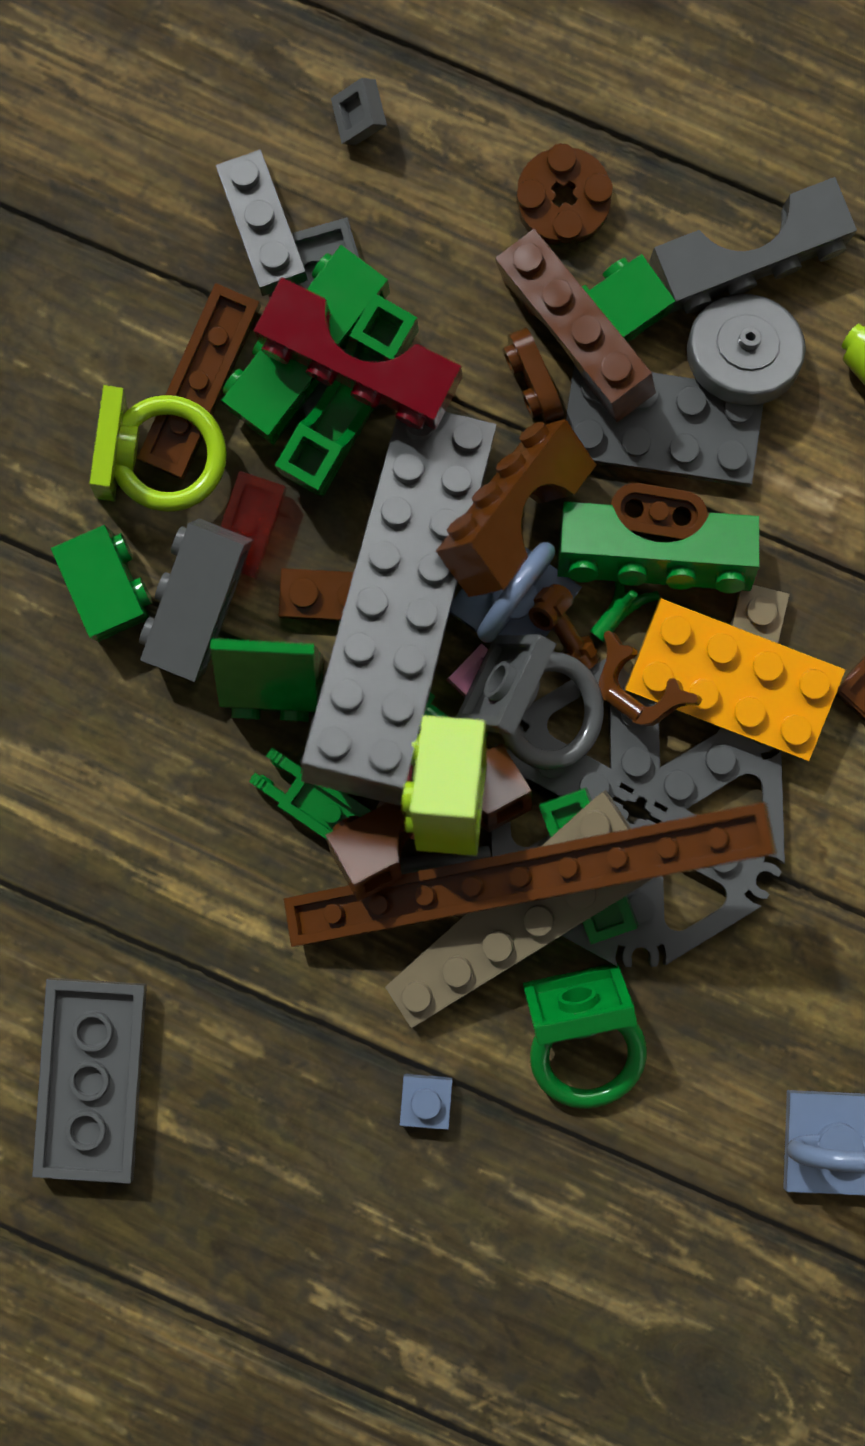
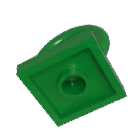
(580, 1007)

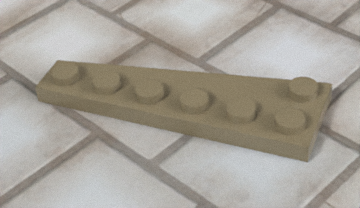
(498, 938)

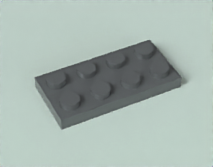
(671, 433)
(89, 1080)

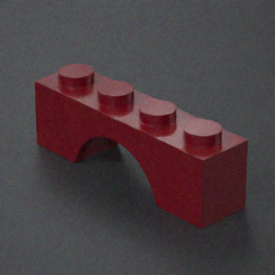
(413, 384)

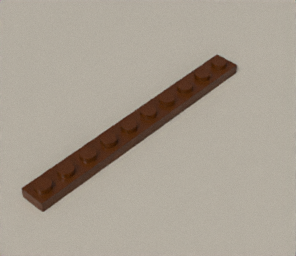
(536, 874)

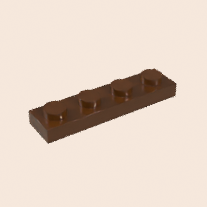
(201, 378)

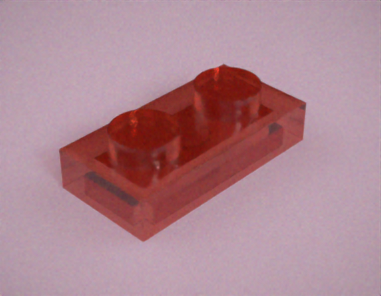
(253, 514)

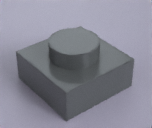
(358, 111)

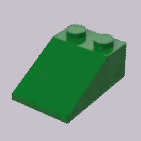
(267, 678)

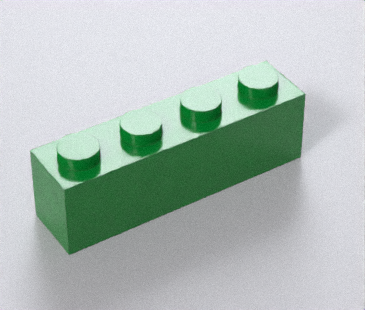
(272, 392)

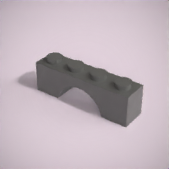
(812, 225)

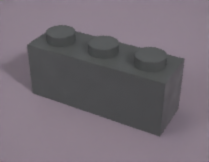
(194, 598)

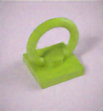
(118, 444)

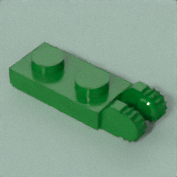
(309, 803)

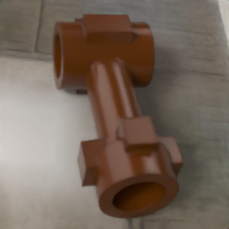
(550, 614)

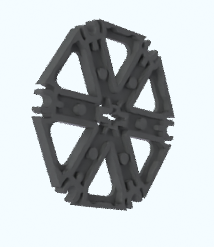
(675, 785)

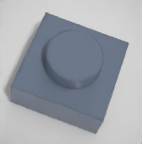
(426, 1101)

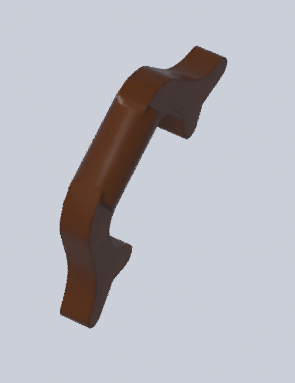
(612, 692)

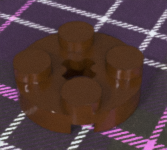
(562, 168)

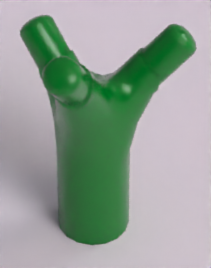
(619, 608)

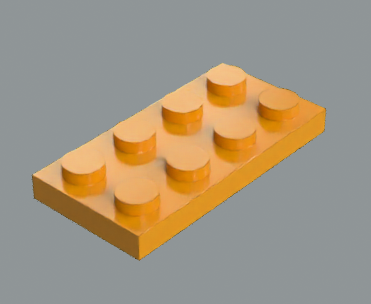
(741, 677)

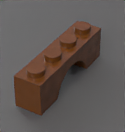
(582, 329)
(487, 541)
(372, 845)

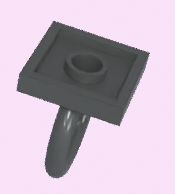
(509, 686)

